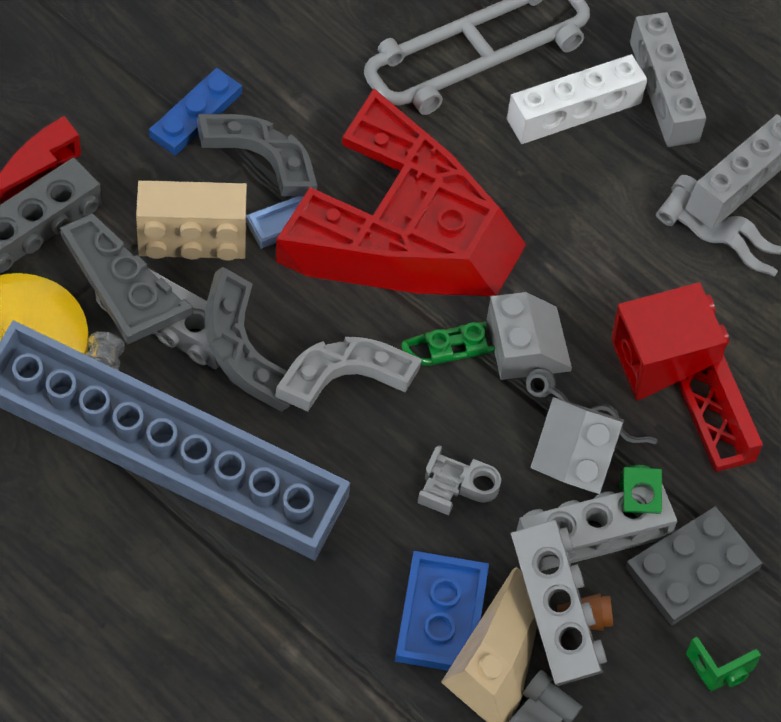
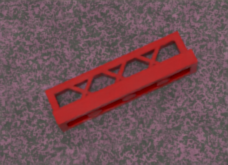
(733, 412)

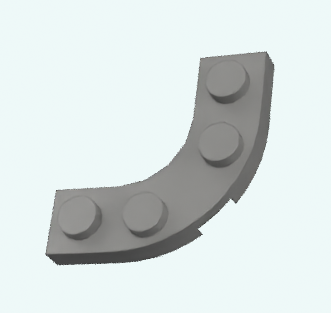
(355, 355)

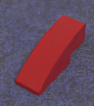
(39, 157)

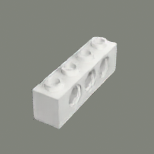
(576, 99)

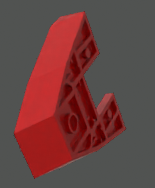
(426, 236)

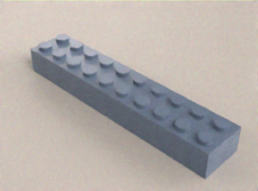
(169, 441)

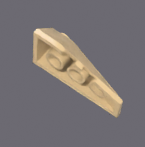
(497, 655)

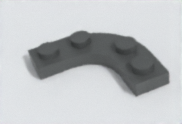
(284, 153)
(230, 342)

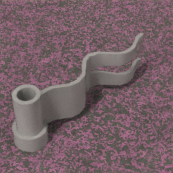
(725, 232)

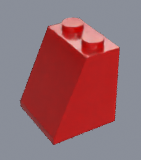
(667, 338)

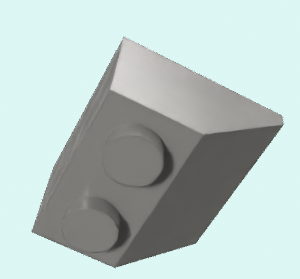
(526, 335)
(577, 445)

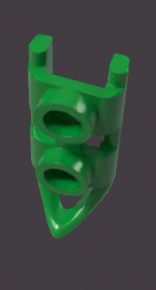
(441, 340)

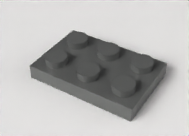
(693, 565)

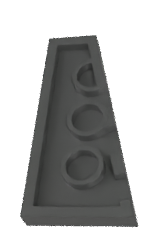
(122, 281)

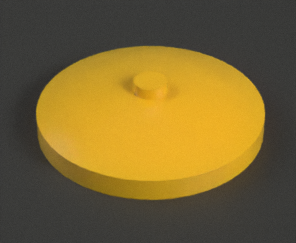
(44, 308)

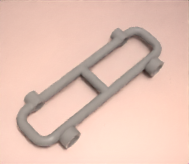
(426, 95)

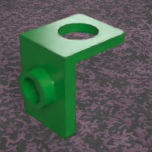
(638, 475)
(715, 677)

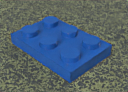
(440, 609)

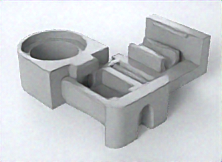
(452, 475)

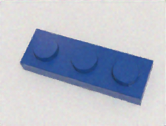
(179, 125)

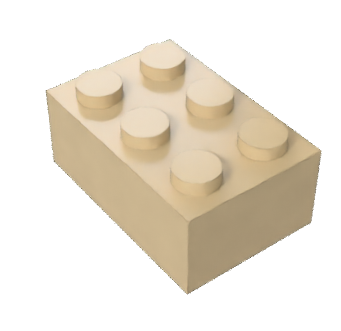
(191, 219)

